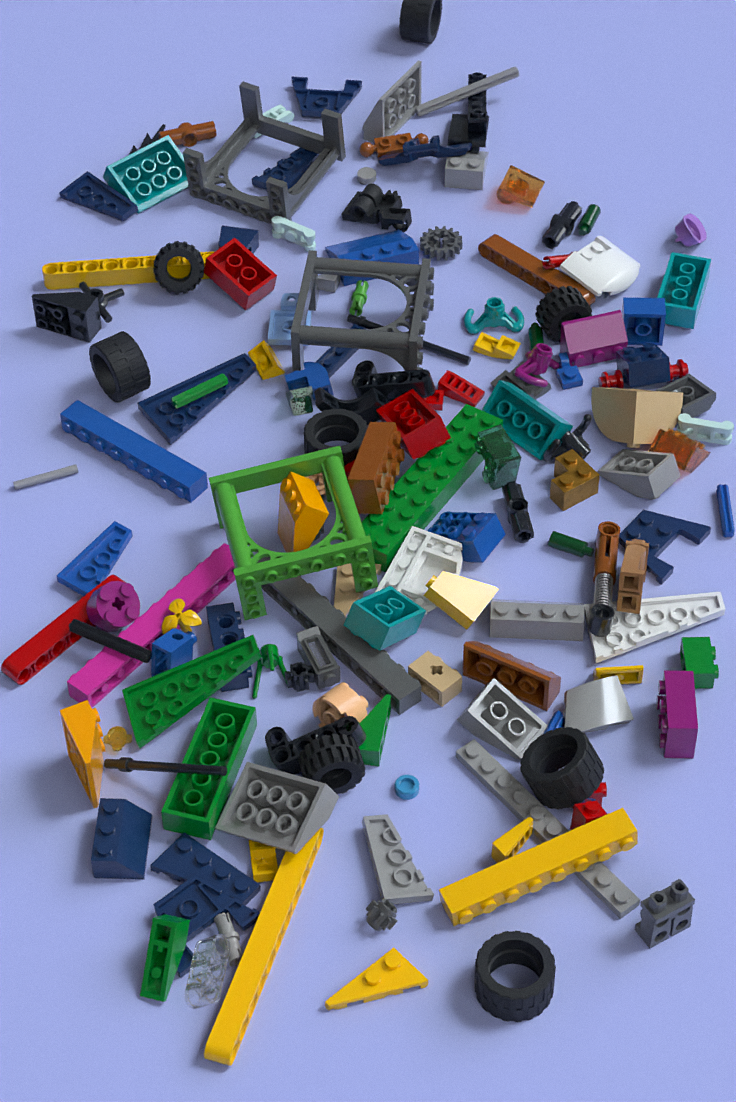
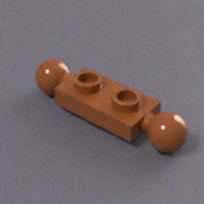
(389, 144)

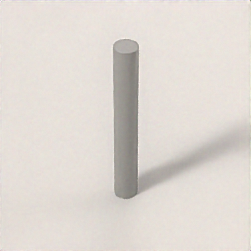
(45, 477)

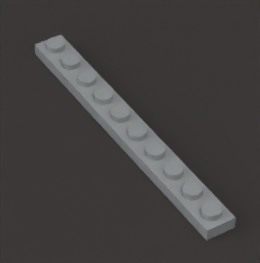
(545, 825)

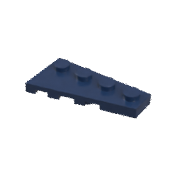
(289, 169)
(190, 858)

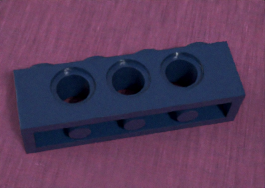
(224, 630)

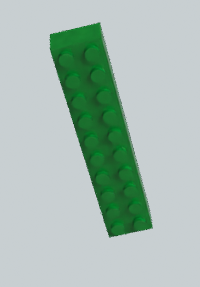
(428, 485)

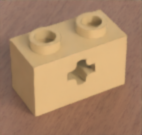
(436, 678)

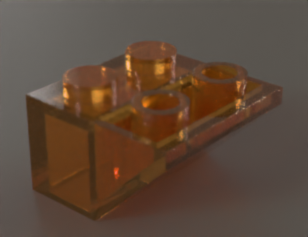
(687, 452)

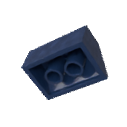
(120, 840)

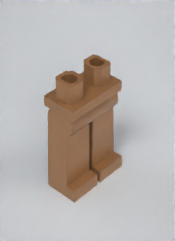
(632, 576)

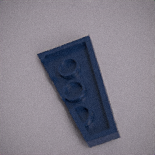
(98, 196)

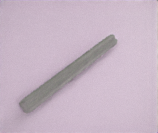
(467, 91)

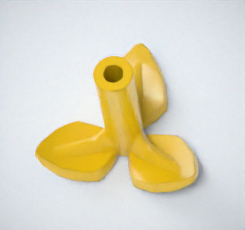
(184, 619)

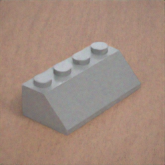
(537, 620)

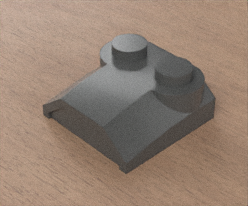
(696, 395)

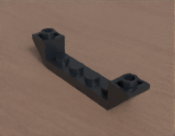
(477, 107)

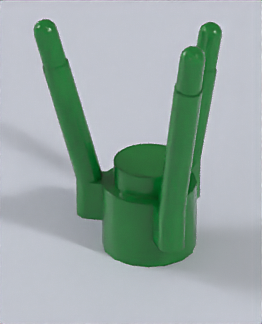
(269, 660)

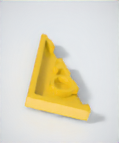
(384, 977)

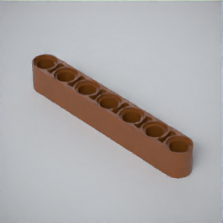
(528, 267)

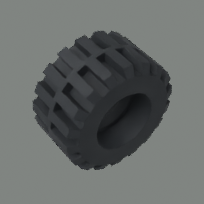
(178, 284)
(559, 307)
(333, 761)

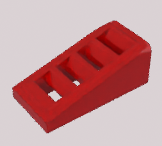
(451, 381)

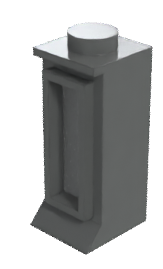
(318, 656)

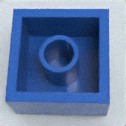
(644, 320)

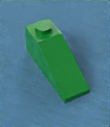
(375, 727)
(163, 956)

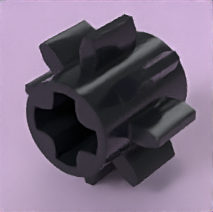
(299, 676)

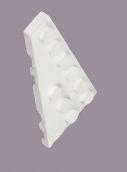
(657, 620)

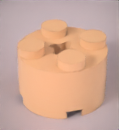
(339, 703)

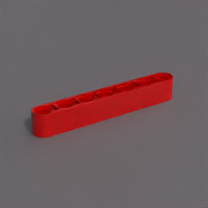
(49, 642)

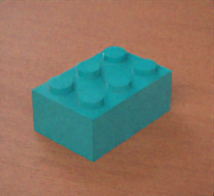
(384, 618)

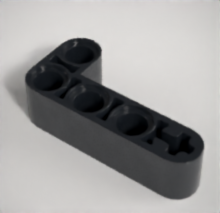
(392, 383)
(285, 752)

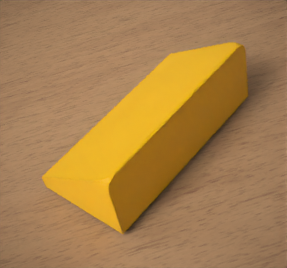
(266, 361)
(626, 674)

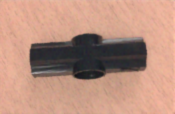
(562, 224)
(517, 512)

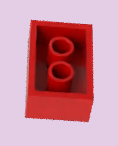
(240, 273)

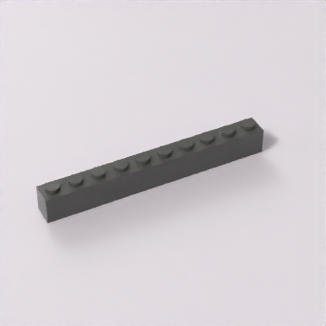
(368, 664)

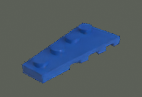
(96, 560)

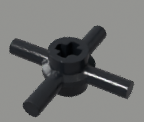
(103, 299)

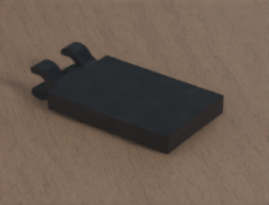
(459, 133)

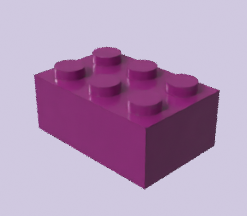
(677, 714)

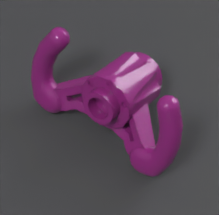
(537, 364)

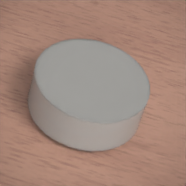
(366, 175)

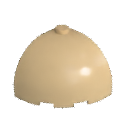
(634, 414)

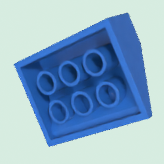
(384, 247)

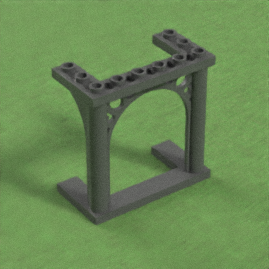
(280, 200)
(396, 344)

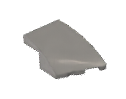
(596, 705)

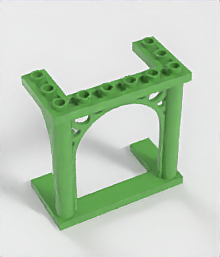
(249, 573)

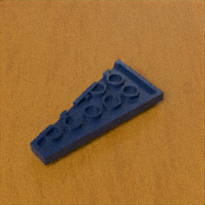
(175, 422)

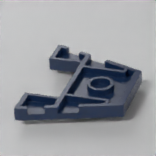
(314, 101)
(660, 532)
(200, 904)

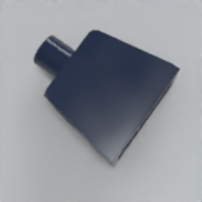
(247, 237)

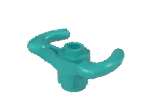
(494, 316)

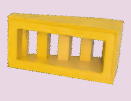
(512, 841)

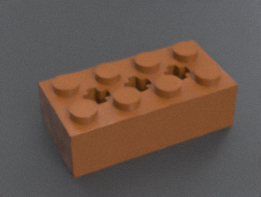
(376, 467)

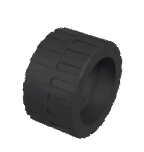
(420, 20)
(120, 366)
(335, 426)
(573, 782)
(520, 949)

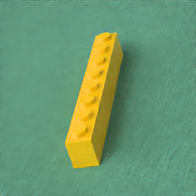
(538, 867)

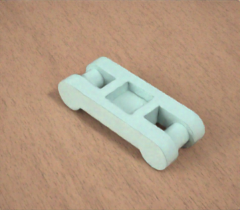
(293, 232)
(705, 430)

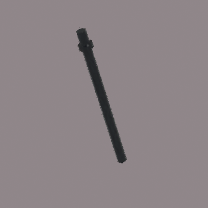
(362, 322)

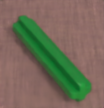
(199, 391)

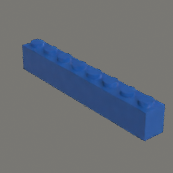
(134, 451)

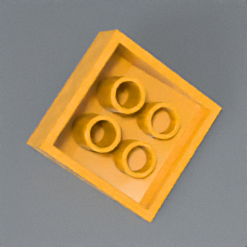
(299, 512)
(85, 746)

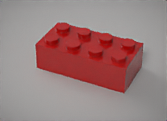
(418, 424)

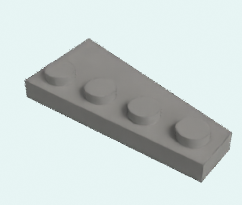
(392, 864)

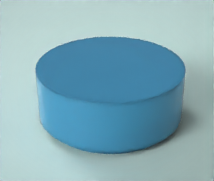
(406, 787)

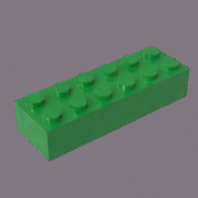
(219, 740)

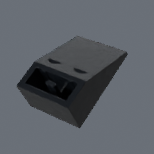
(68, 314)

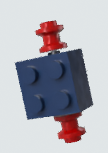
(642, 367)

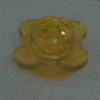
(117, 733)

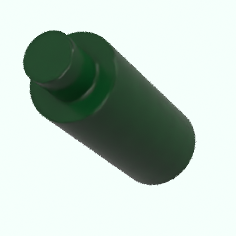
(589, 219)
(535, 335)
(570, 544)

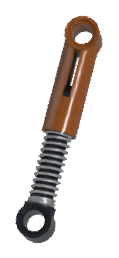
(604, 578)

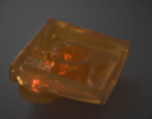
(519, 187)

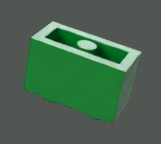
(699, 657)

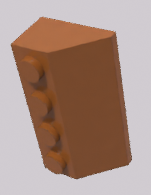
(519, 677)

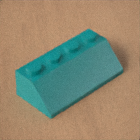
(525, 418)

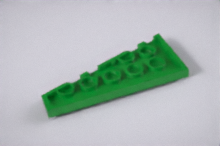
(172, 694)

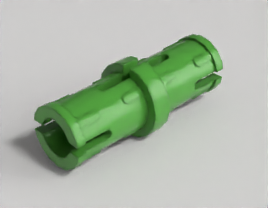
(359, 297)

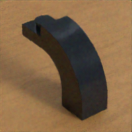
(363, 406)

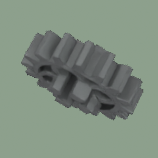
(451, 243)

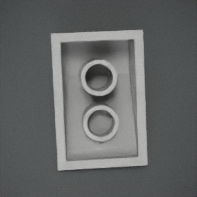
(466, 170)
(641, 472)
(502, 720)

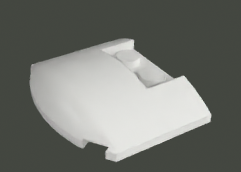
(602, 267)
(418, 560)

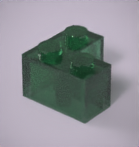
(500, 456)

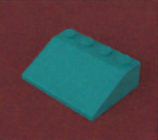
(149, 174)

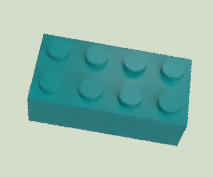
(684, 288)

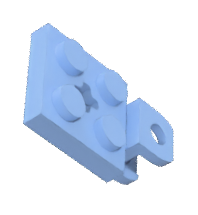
(282, 319)

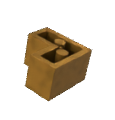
(573, 480)

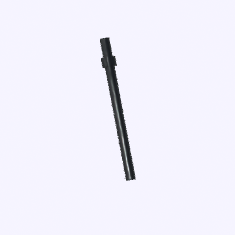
(127, 764)

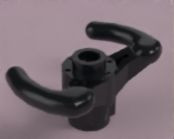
(570, 441)

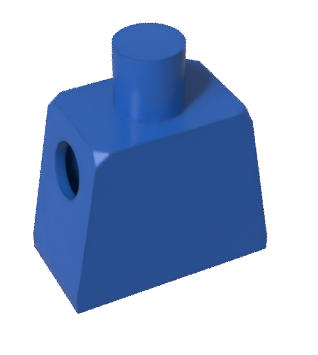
(172, 650)

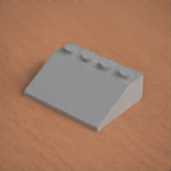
(395, 106)
(276, 808)

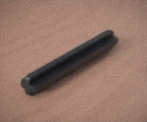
(110, 640)

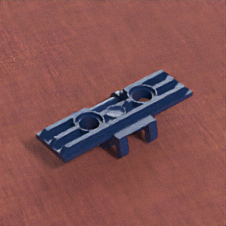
(413, 150)

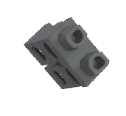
(664, 912)

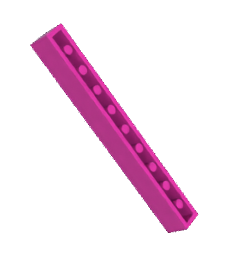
(112, 667)

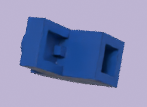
(313, 375)

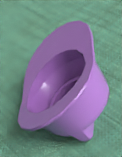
(690, 231)

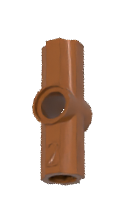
(189, 134)

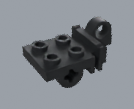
(374, 206)

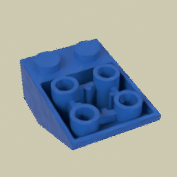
(475, 531)

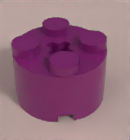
(125, 604)

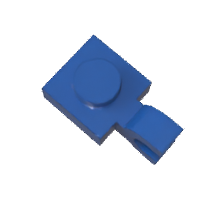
(568, 376)

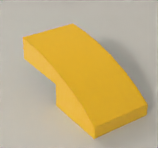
(490, 346)
(263, 861)

